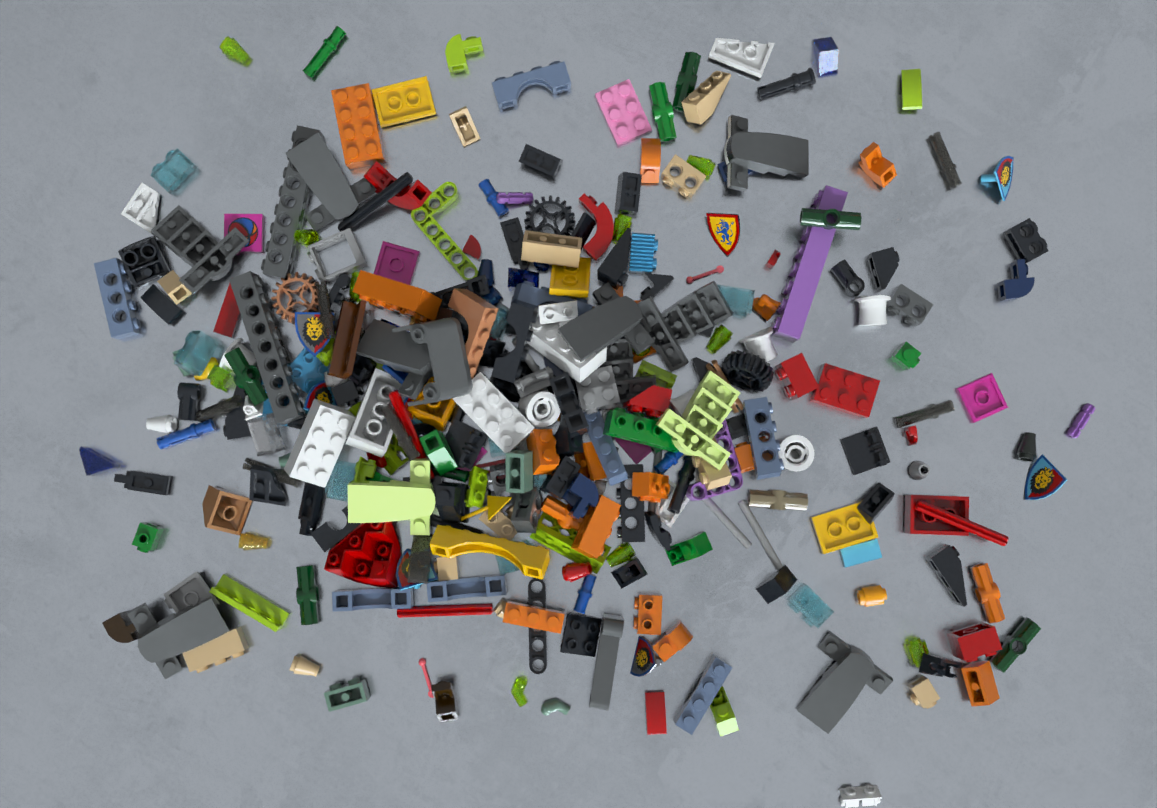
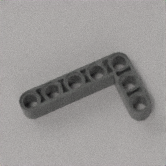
(606, 659)

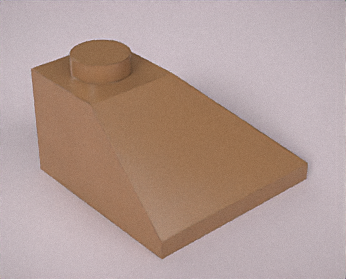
(225, 510)

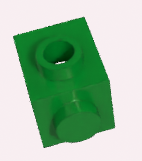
(906, 356)
(147, 537)

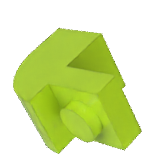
(456, 51)

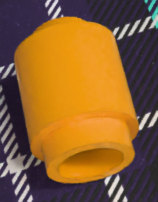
(871, 595)

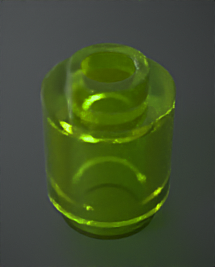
(916, 648)

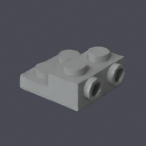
(598, 391)
(188, 592)

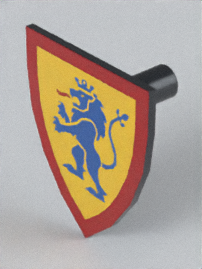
(724, 230)

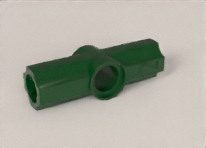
(686, 79)
(842, 219)
(246, 376)
(307, 595)
(1023, 634)

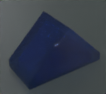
(826, 56)
(518, 276)
(95, 462)

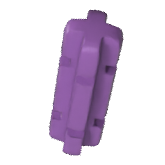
(514, 197)
(1081, 420)

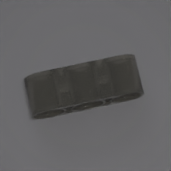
(420, 559)

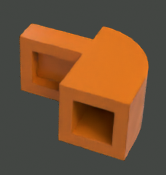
(650, 160)
(876, 166)
(675, 639)

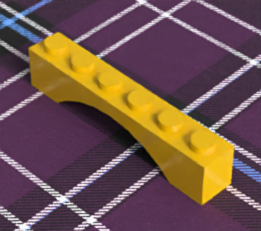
(453, 542)

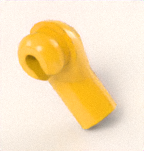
(213, 361)

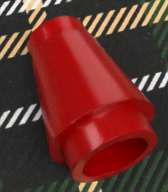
(575, 571)

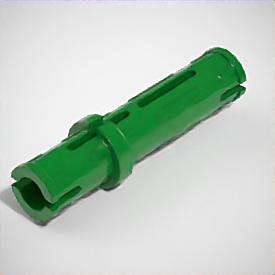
(329, 45)

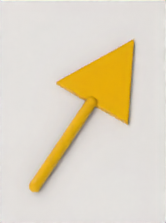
(494, 504)

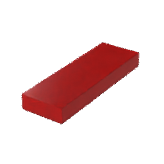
(228, 315)

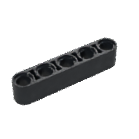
(535, 654)

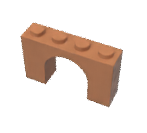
(480, 319)

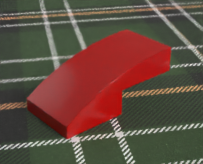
(655, 713)

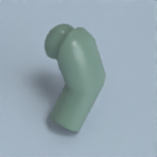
(554, 705)

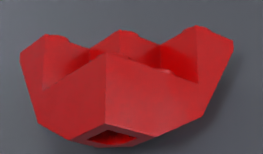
(367, 555)

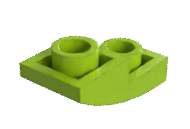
(911, 89)

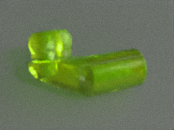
(517, 691)

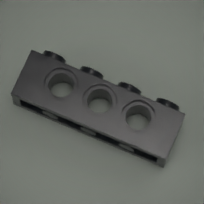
(637, 533)

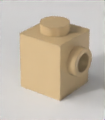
(173, 287)
(447, 568)
(923, 693)

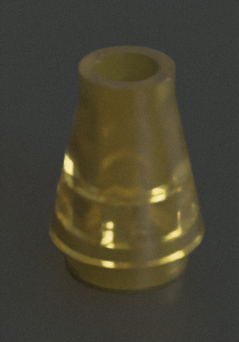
(252, 541)

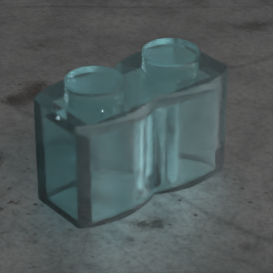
(173, 170)

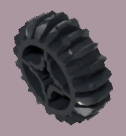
(544, 213)
(747, 371)

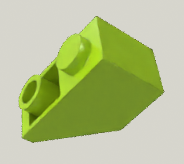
(723, 713)

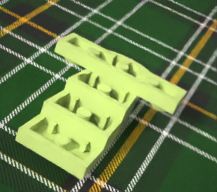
(702, 420)
(395, 500)

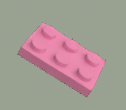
(623, 112)

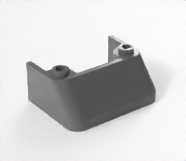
(446, 356)

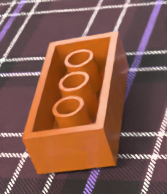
(358, 126)
(397, 296)

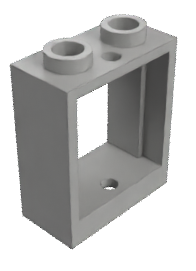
(329, 241)

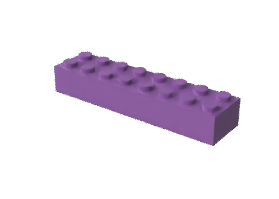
(807, 269)

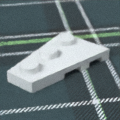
(742, 55)

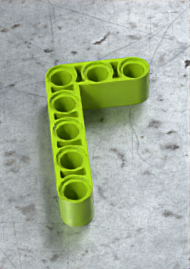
(441, 236)

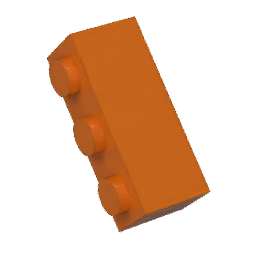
(596, 527)
(533, 617)

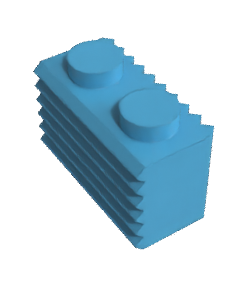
(642, 253)

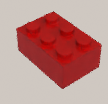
(845, 390)
(921, 523)

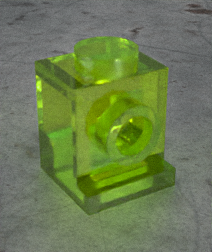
(221, 378)

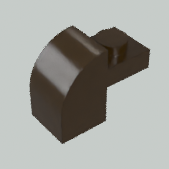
(121, 628)
(445, 701)

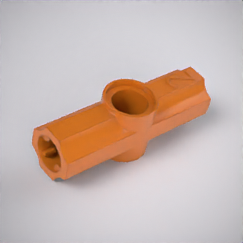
(560, 512)
(987, 593)

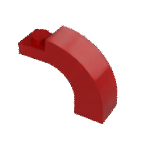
(409, 198)
(601, 241)

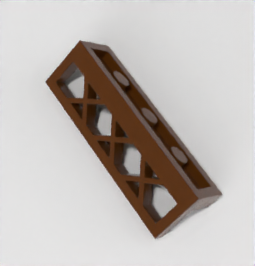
(346, 339)

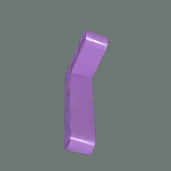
(724, 435)

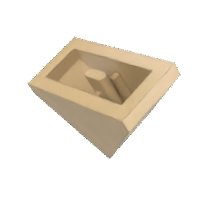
(464, 126)

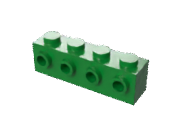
(637, 429)

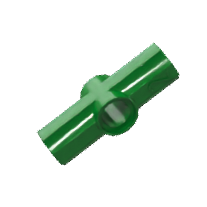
(662, 111)

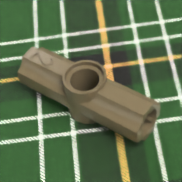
(777, 499)

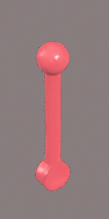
(719, 269)
(422, 662)

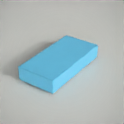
(860, 553)

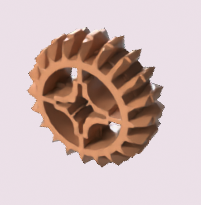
(293, 304)

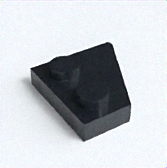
(265, 486)

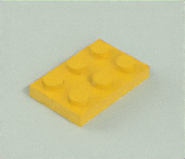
(403, 101)
(571, 280)
(842, 528)

